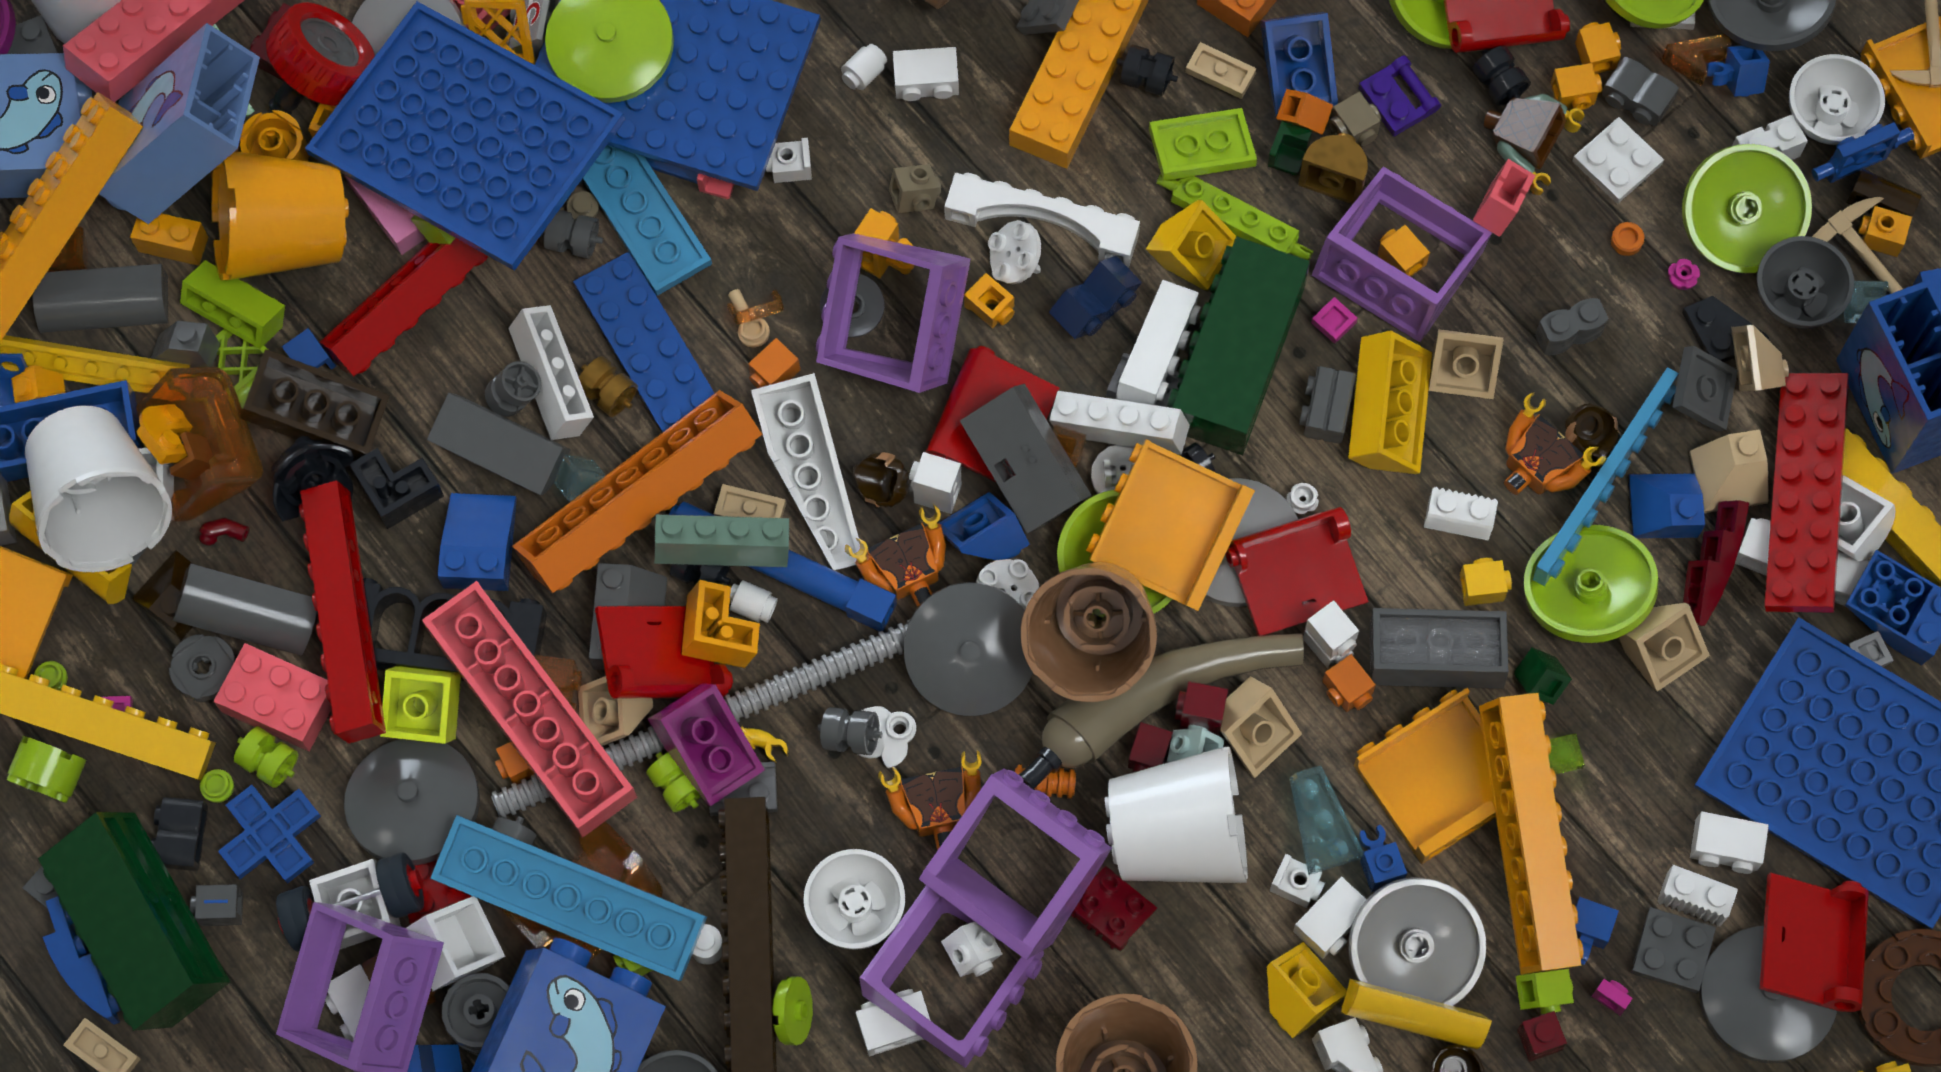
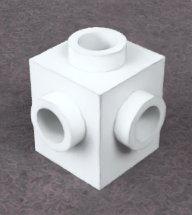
(972, 949)

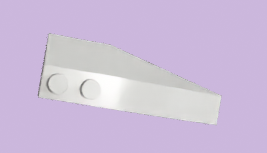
(807, 461)

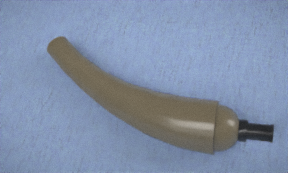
(1086, 730)

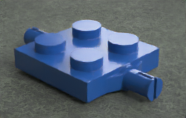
(1862, 152)

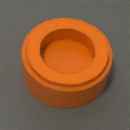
(1627, 238)

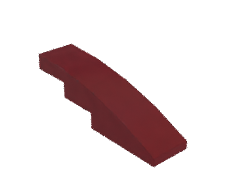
(1719, 551)

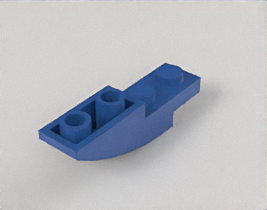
(78, 970)

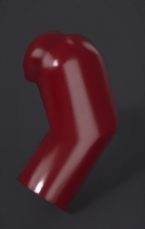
(222, 526)

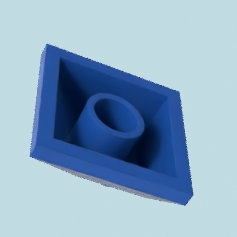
(1666, 506)
(985, 529)

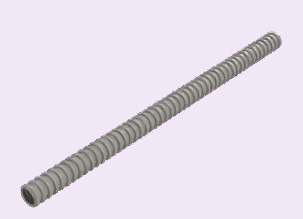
(740, 704)

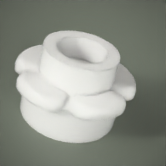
(1306, 491)

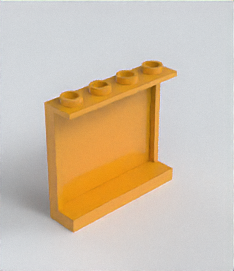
(1910, 103)
(1170, 523)
(26, 606)
(1432, 775)

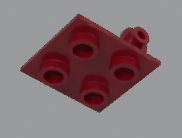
(1113, 909)

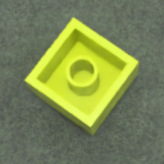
(421, 704)

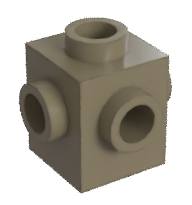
(914, 188)

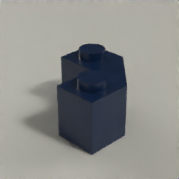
(1103, 293)

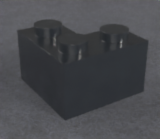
(396, 494)

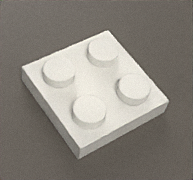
(1618, 160)

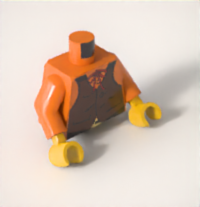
(1543, 455)
(905, 561)
(934, 800)

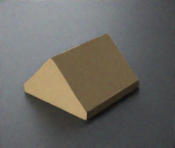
(1465, 364)

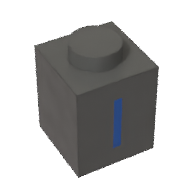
(217, 905)

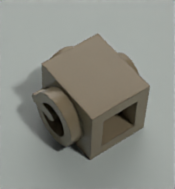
(1356, 118)

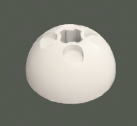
(1838, 86)
(861, 882)

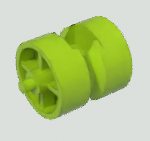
(262, 754)
(678, 790)

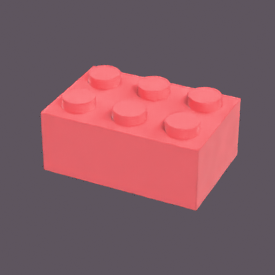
(275, 697)

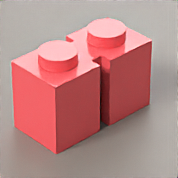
(1504, 197)

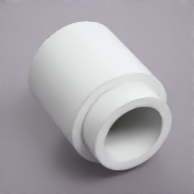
(863, 67)
(752, 602)
(709, 946)

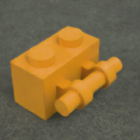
(884, 227)

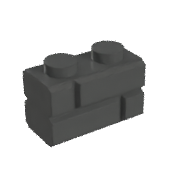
(1329, 404)

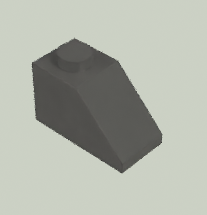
(187, 344)

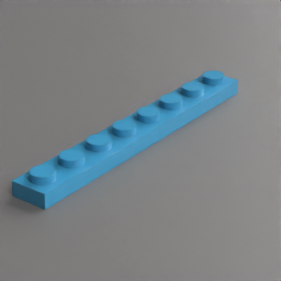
(1601, 486)

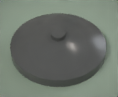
(1772, 23)
(967, 649)
(408, 799)
(1753, 1020)

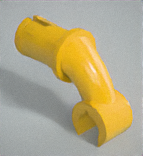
(764, 740)

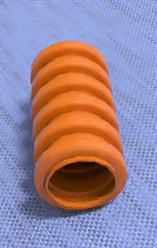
(1056, 783)

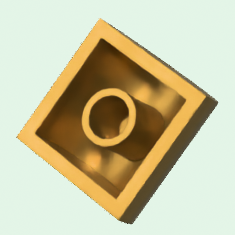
(1335, 167)

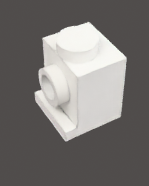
(794, 169)
(1287, 888)

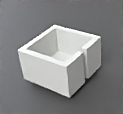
(466, 938)

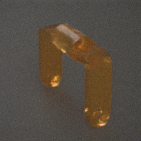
(758, 311)

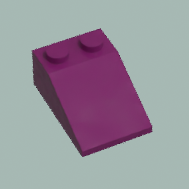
(707, 743)

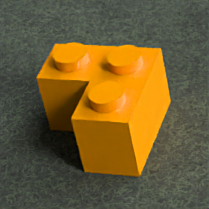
(711, 633)

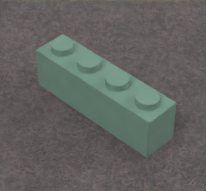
(721, 540)

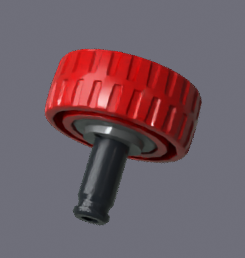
(315, 56)

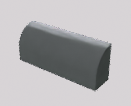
(101, 298)
(497, 444)
(245, 609)

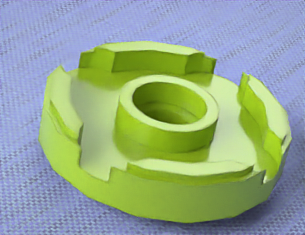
(794, 1010)

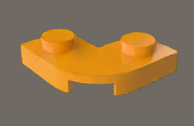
(161, 431)

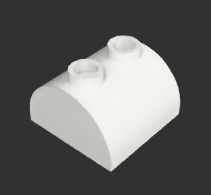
(1863, 520)

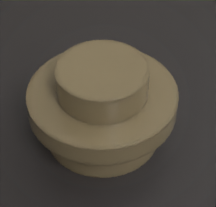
(582, 204)

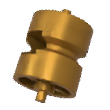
(611, 389)

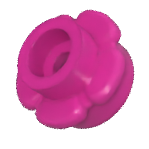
(1678, 280)

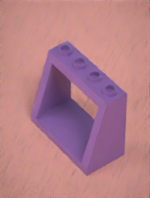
(1382, 286)
(937, 323)
(987, 903)
(392, 1002)

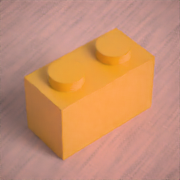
(171, 238)

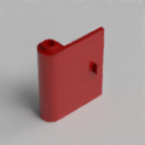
(1507, 23)
(979, 382)
(1297, 565)
(648, 657)
(1815, 942)

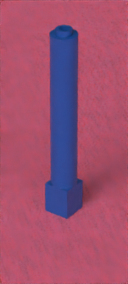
(858, 599)

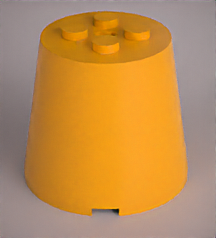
(276, 215)

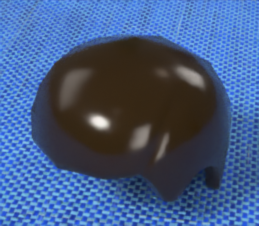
(1456, 1059)

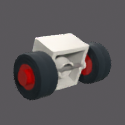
(375, 888)

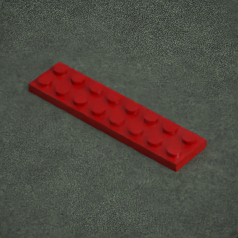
(1807, 493)

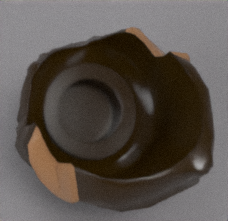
(1593, 428)
(882, 479)

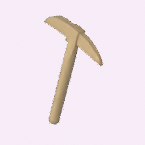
(1932, 76)
(1841, 224)

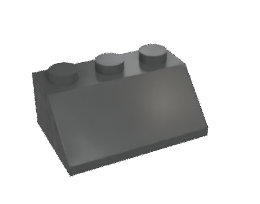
(623, 587)

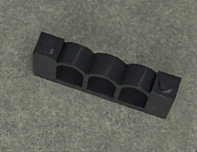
(525, 618)

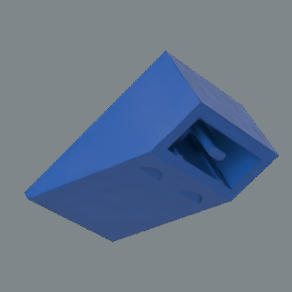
(1899, 606)

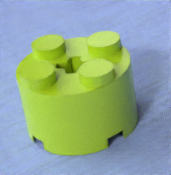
(45, 769)

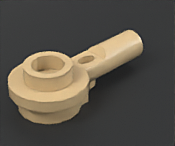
(751, 333)

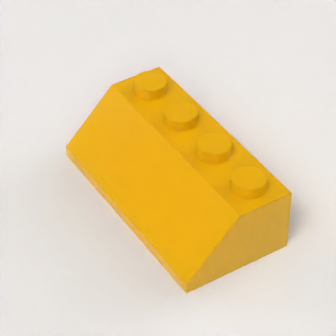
(1390, 403)

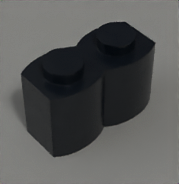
(180, 832)

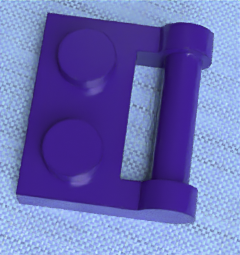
(1392, 103)

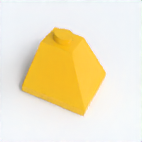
(1192, 244)
(1301, 989)

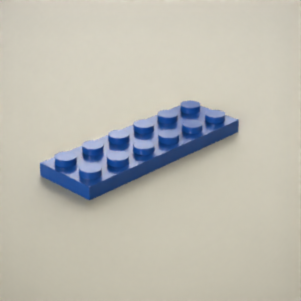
(644, 340)

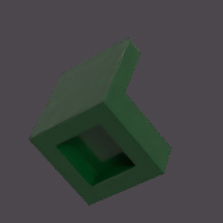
(1289, 148)
(1542, 675)

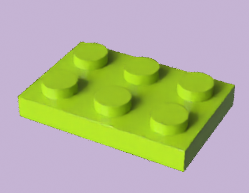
(1202, 144)

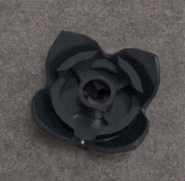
(307, 466)

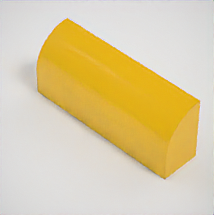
(108, 584)
(1415, 1014)

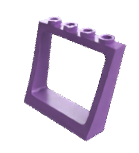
(899, 950)

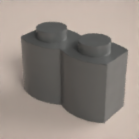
(1639, 91)
(1574, 326)

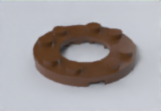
(1878, 1015)

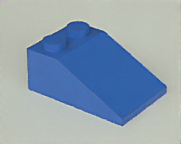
(1299, 56)
(477, 541)

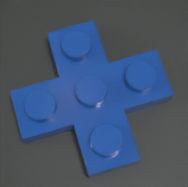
(269, 833)

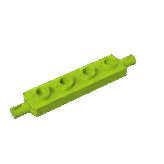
(1239, 216)

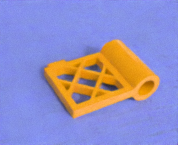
(522, 35)

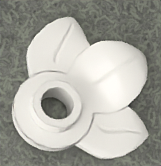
(892, 746)

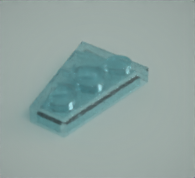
(1322, 822)

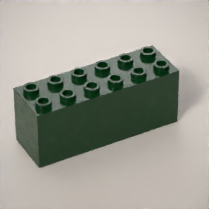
(1238, 343)
(133, 920)

